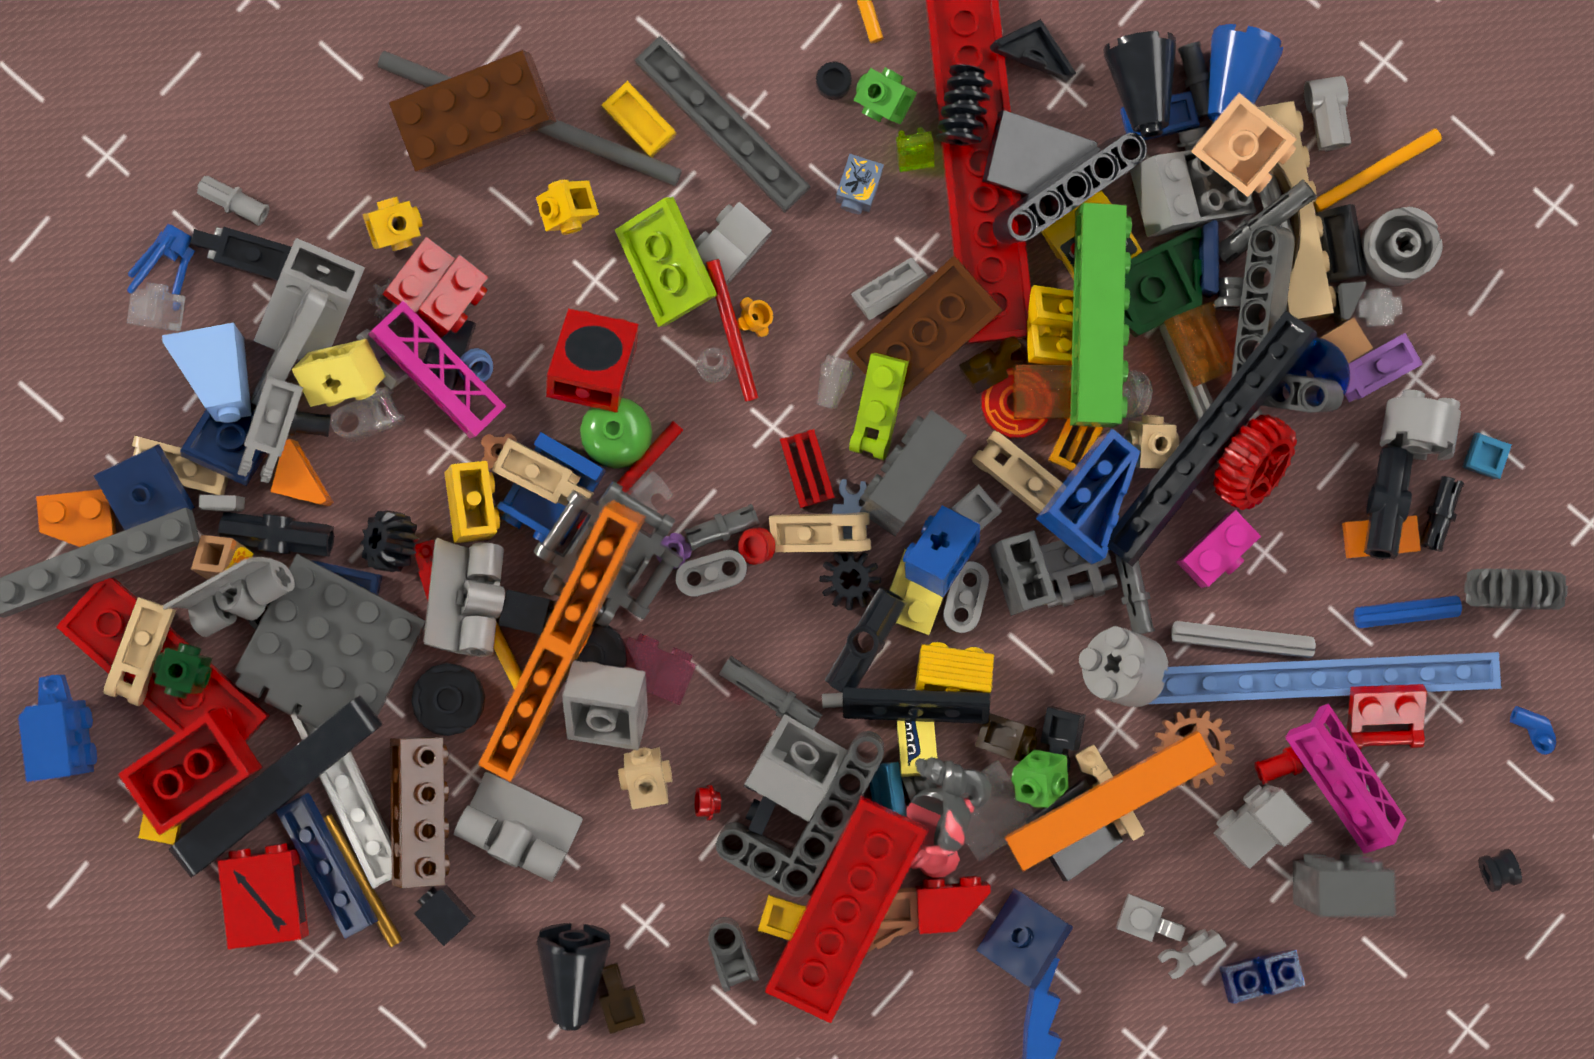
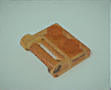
(1201, 344)

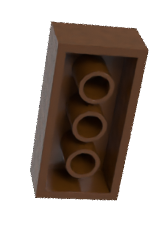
(472, 112)

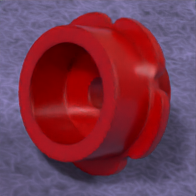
(707, 802)

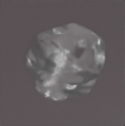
(1138, 393)

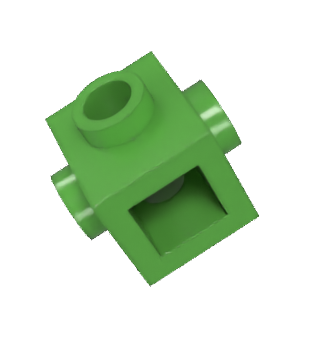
(884, 95)
(1040, 778)

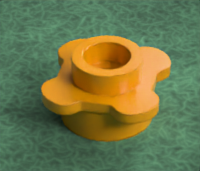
(761, 312)

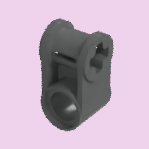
(732, 960)

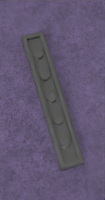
(722, 124)

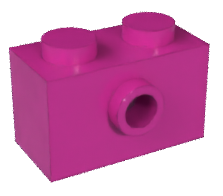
(1219, 549)

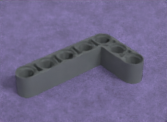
(1274, 300)
(817, 827)

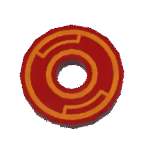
(1000, 417)

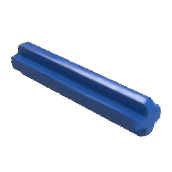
(1407, 611)

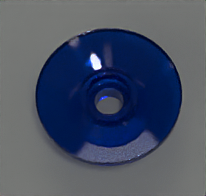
(1324, 362)

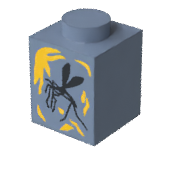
(859, 184)

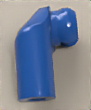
(1538, 727)

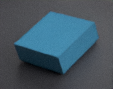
(1487, 456)

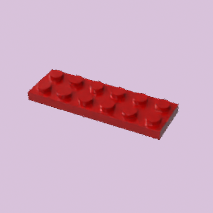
(98, 628)
(846, 909)

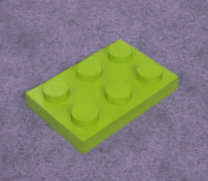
(665, 261)

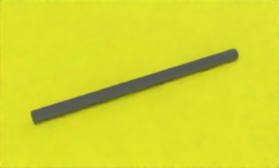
(558, 130)

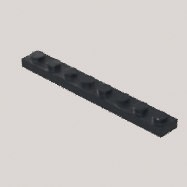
(1209, 437)

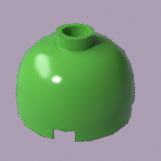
(614, 437)

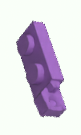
(1381, 367)

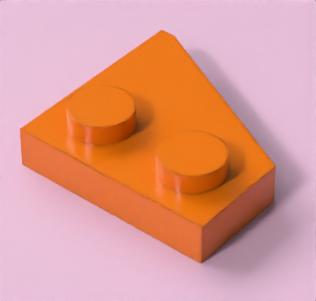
(76, 517)

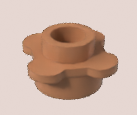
(490, 446)

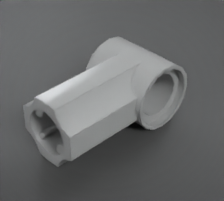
(1328, 104)

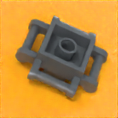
(636, 561)

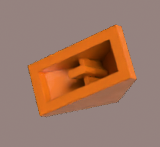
(297, 477)

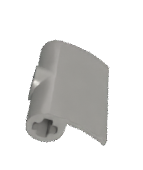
(235, 592)
(464, 598)
(518, 827)

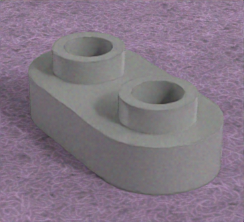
(711, 573)
(967, 598)

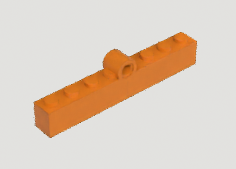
(562, 639)

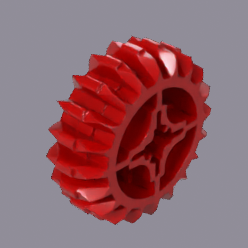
(1255, 461)

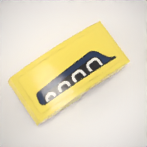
(915, 741)

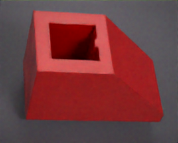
(948, 906)

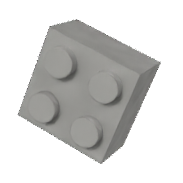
(605, 705)
(796, 767)

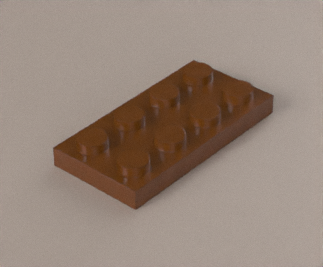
(930, 324)

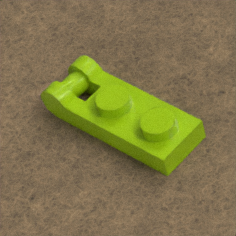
(879, 405)

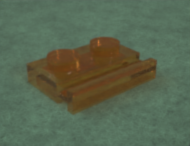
(1042, 391)

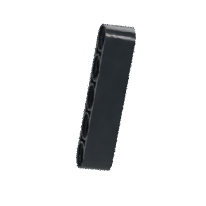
(1055, 193)

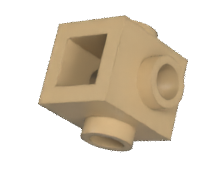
(1153, 439)
(645, 777)

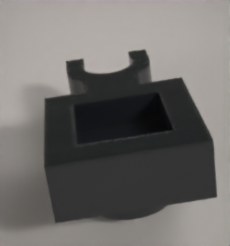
(1062, 731)

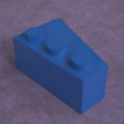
(1091, 496)

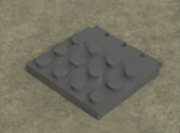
(327, 646)

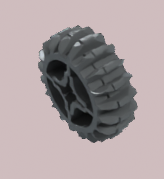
(1516, 589)

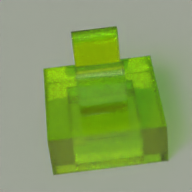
(914, 150)

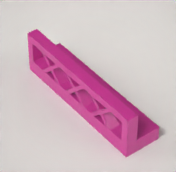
(427, 380)
(1346, 782)

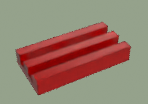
(798, 439)

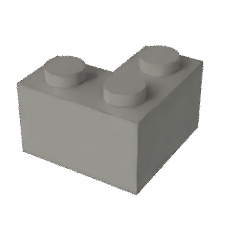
(1260, 824)

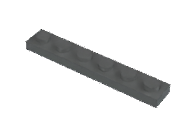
(97, 561)

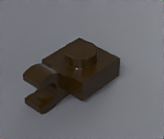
(989, 368)
(621, 1004)

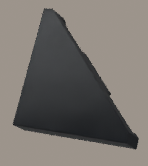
(1035, 48)

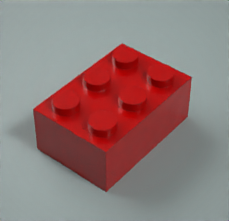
(190, 770)

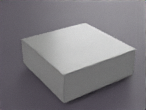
(221, 503)
(977, 507)

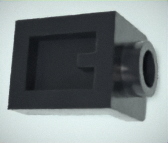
(759, 813)

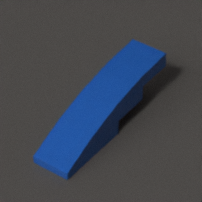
(1040, 1012)

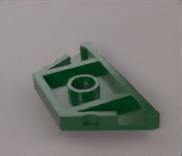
(1164, 283)

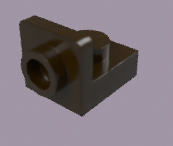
(1007, 738)

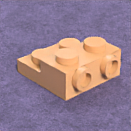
(1245, 145)

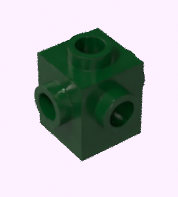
(195, 670)

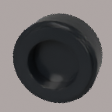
(833, 80)

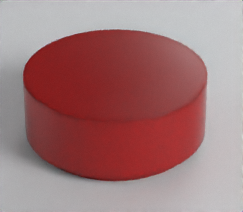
(756, 545)

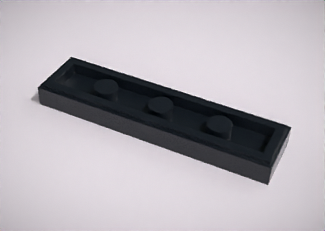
(916, 705)

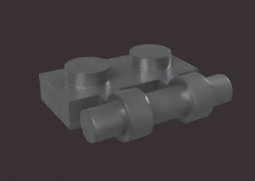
(1064, 561)

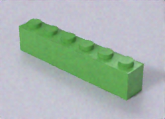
(1099, 315)

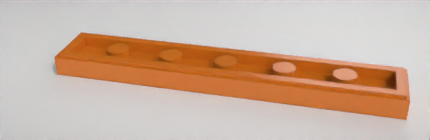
(1110, 800)

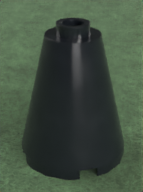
(1144, 78)
(572, 970)

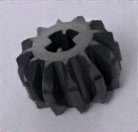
(389, 541)
(853, 591)

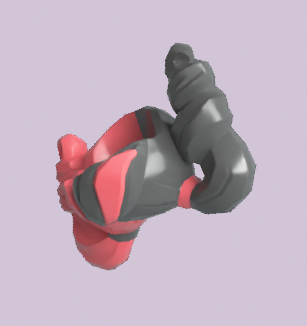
(945, 813)

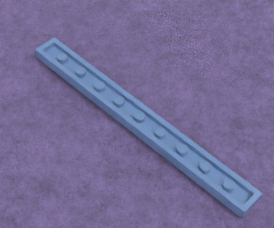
(1327, 677)

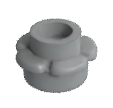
(1190, 137)

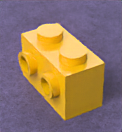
(471, 501)

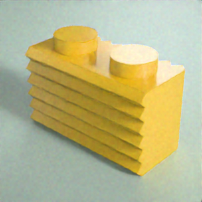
(954, 669)

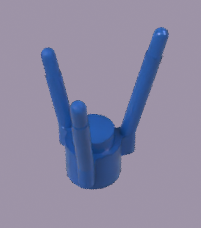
(171, 244)

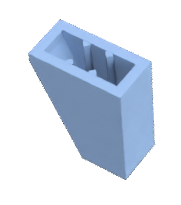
(215, 368)

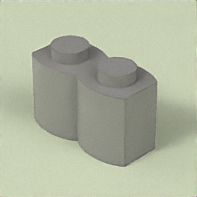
(733, 240)

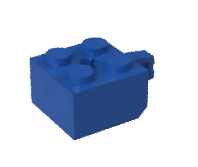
(56, 733)

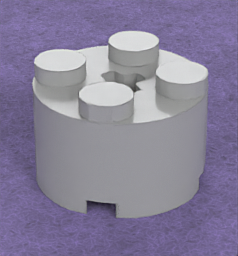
(1419, 242)
(1421, 425)
(1124, 667)

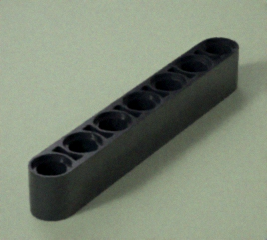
(275, 786)

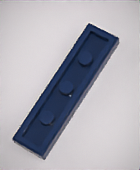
(326, 865)

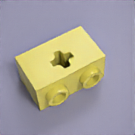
(339, 373)

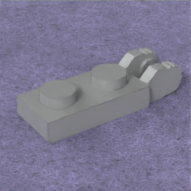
(270, 424)

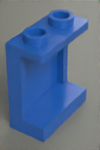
(538, 512)

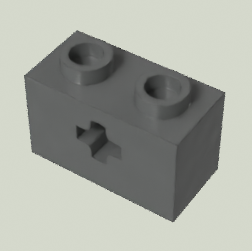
(1022, 573)

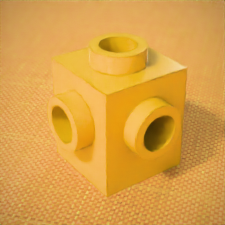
(567, 206)
(380, 224)

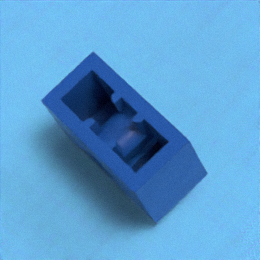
(941, 550)

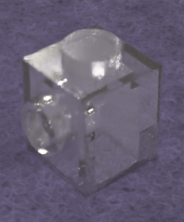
(156, 308)

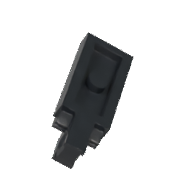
(243, 251)

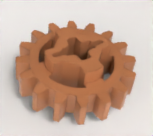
(1202, 725)

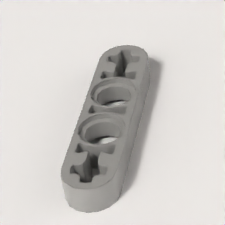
(293, 338)

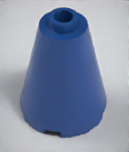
(1240, 64)

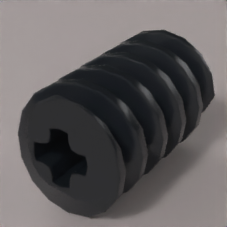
(963, 105)

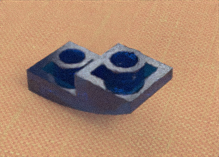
(1262, 976)

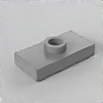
(889, 288)

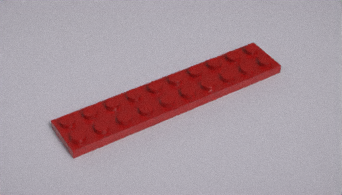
(962, 35)

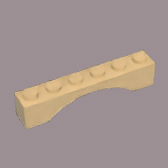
(1308, 288)

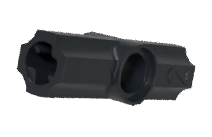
(1388, 503)
(277, 533)
(878, 622)

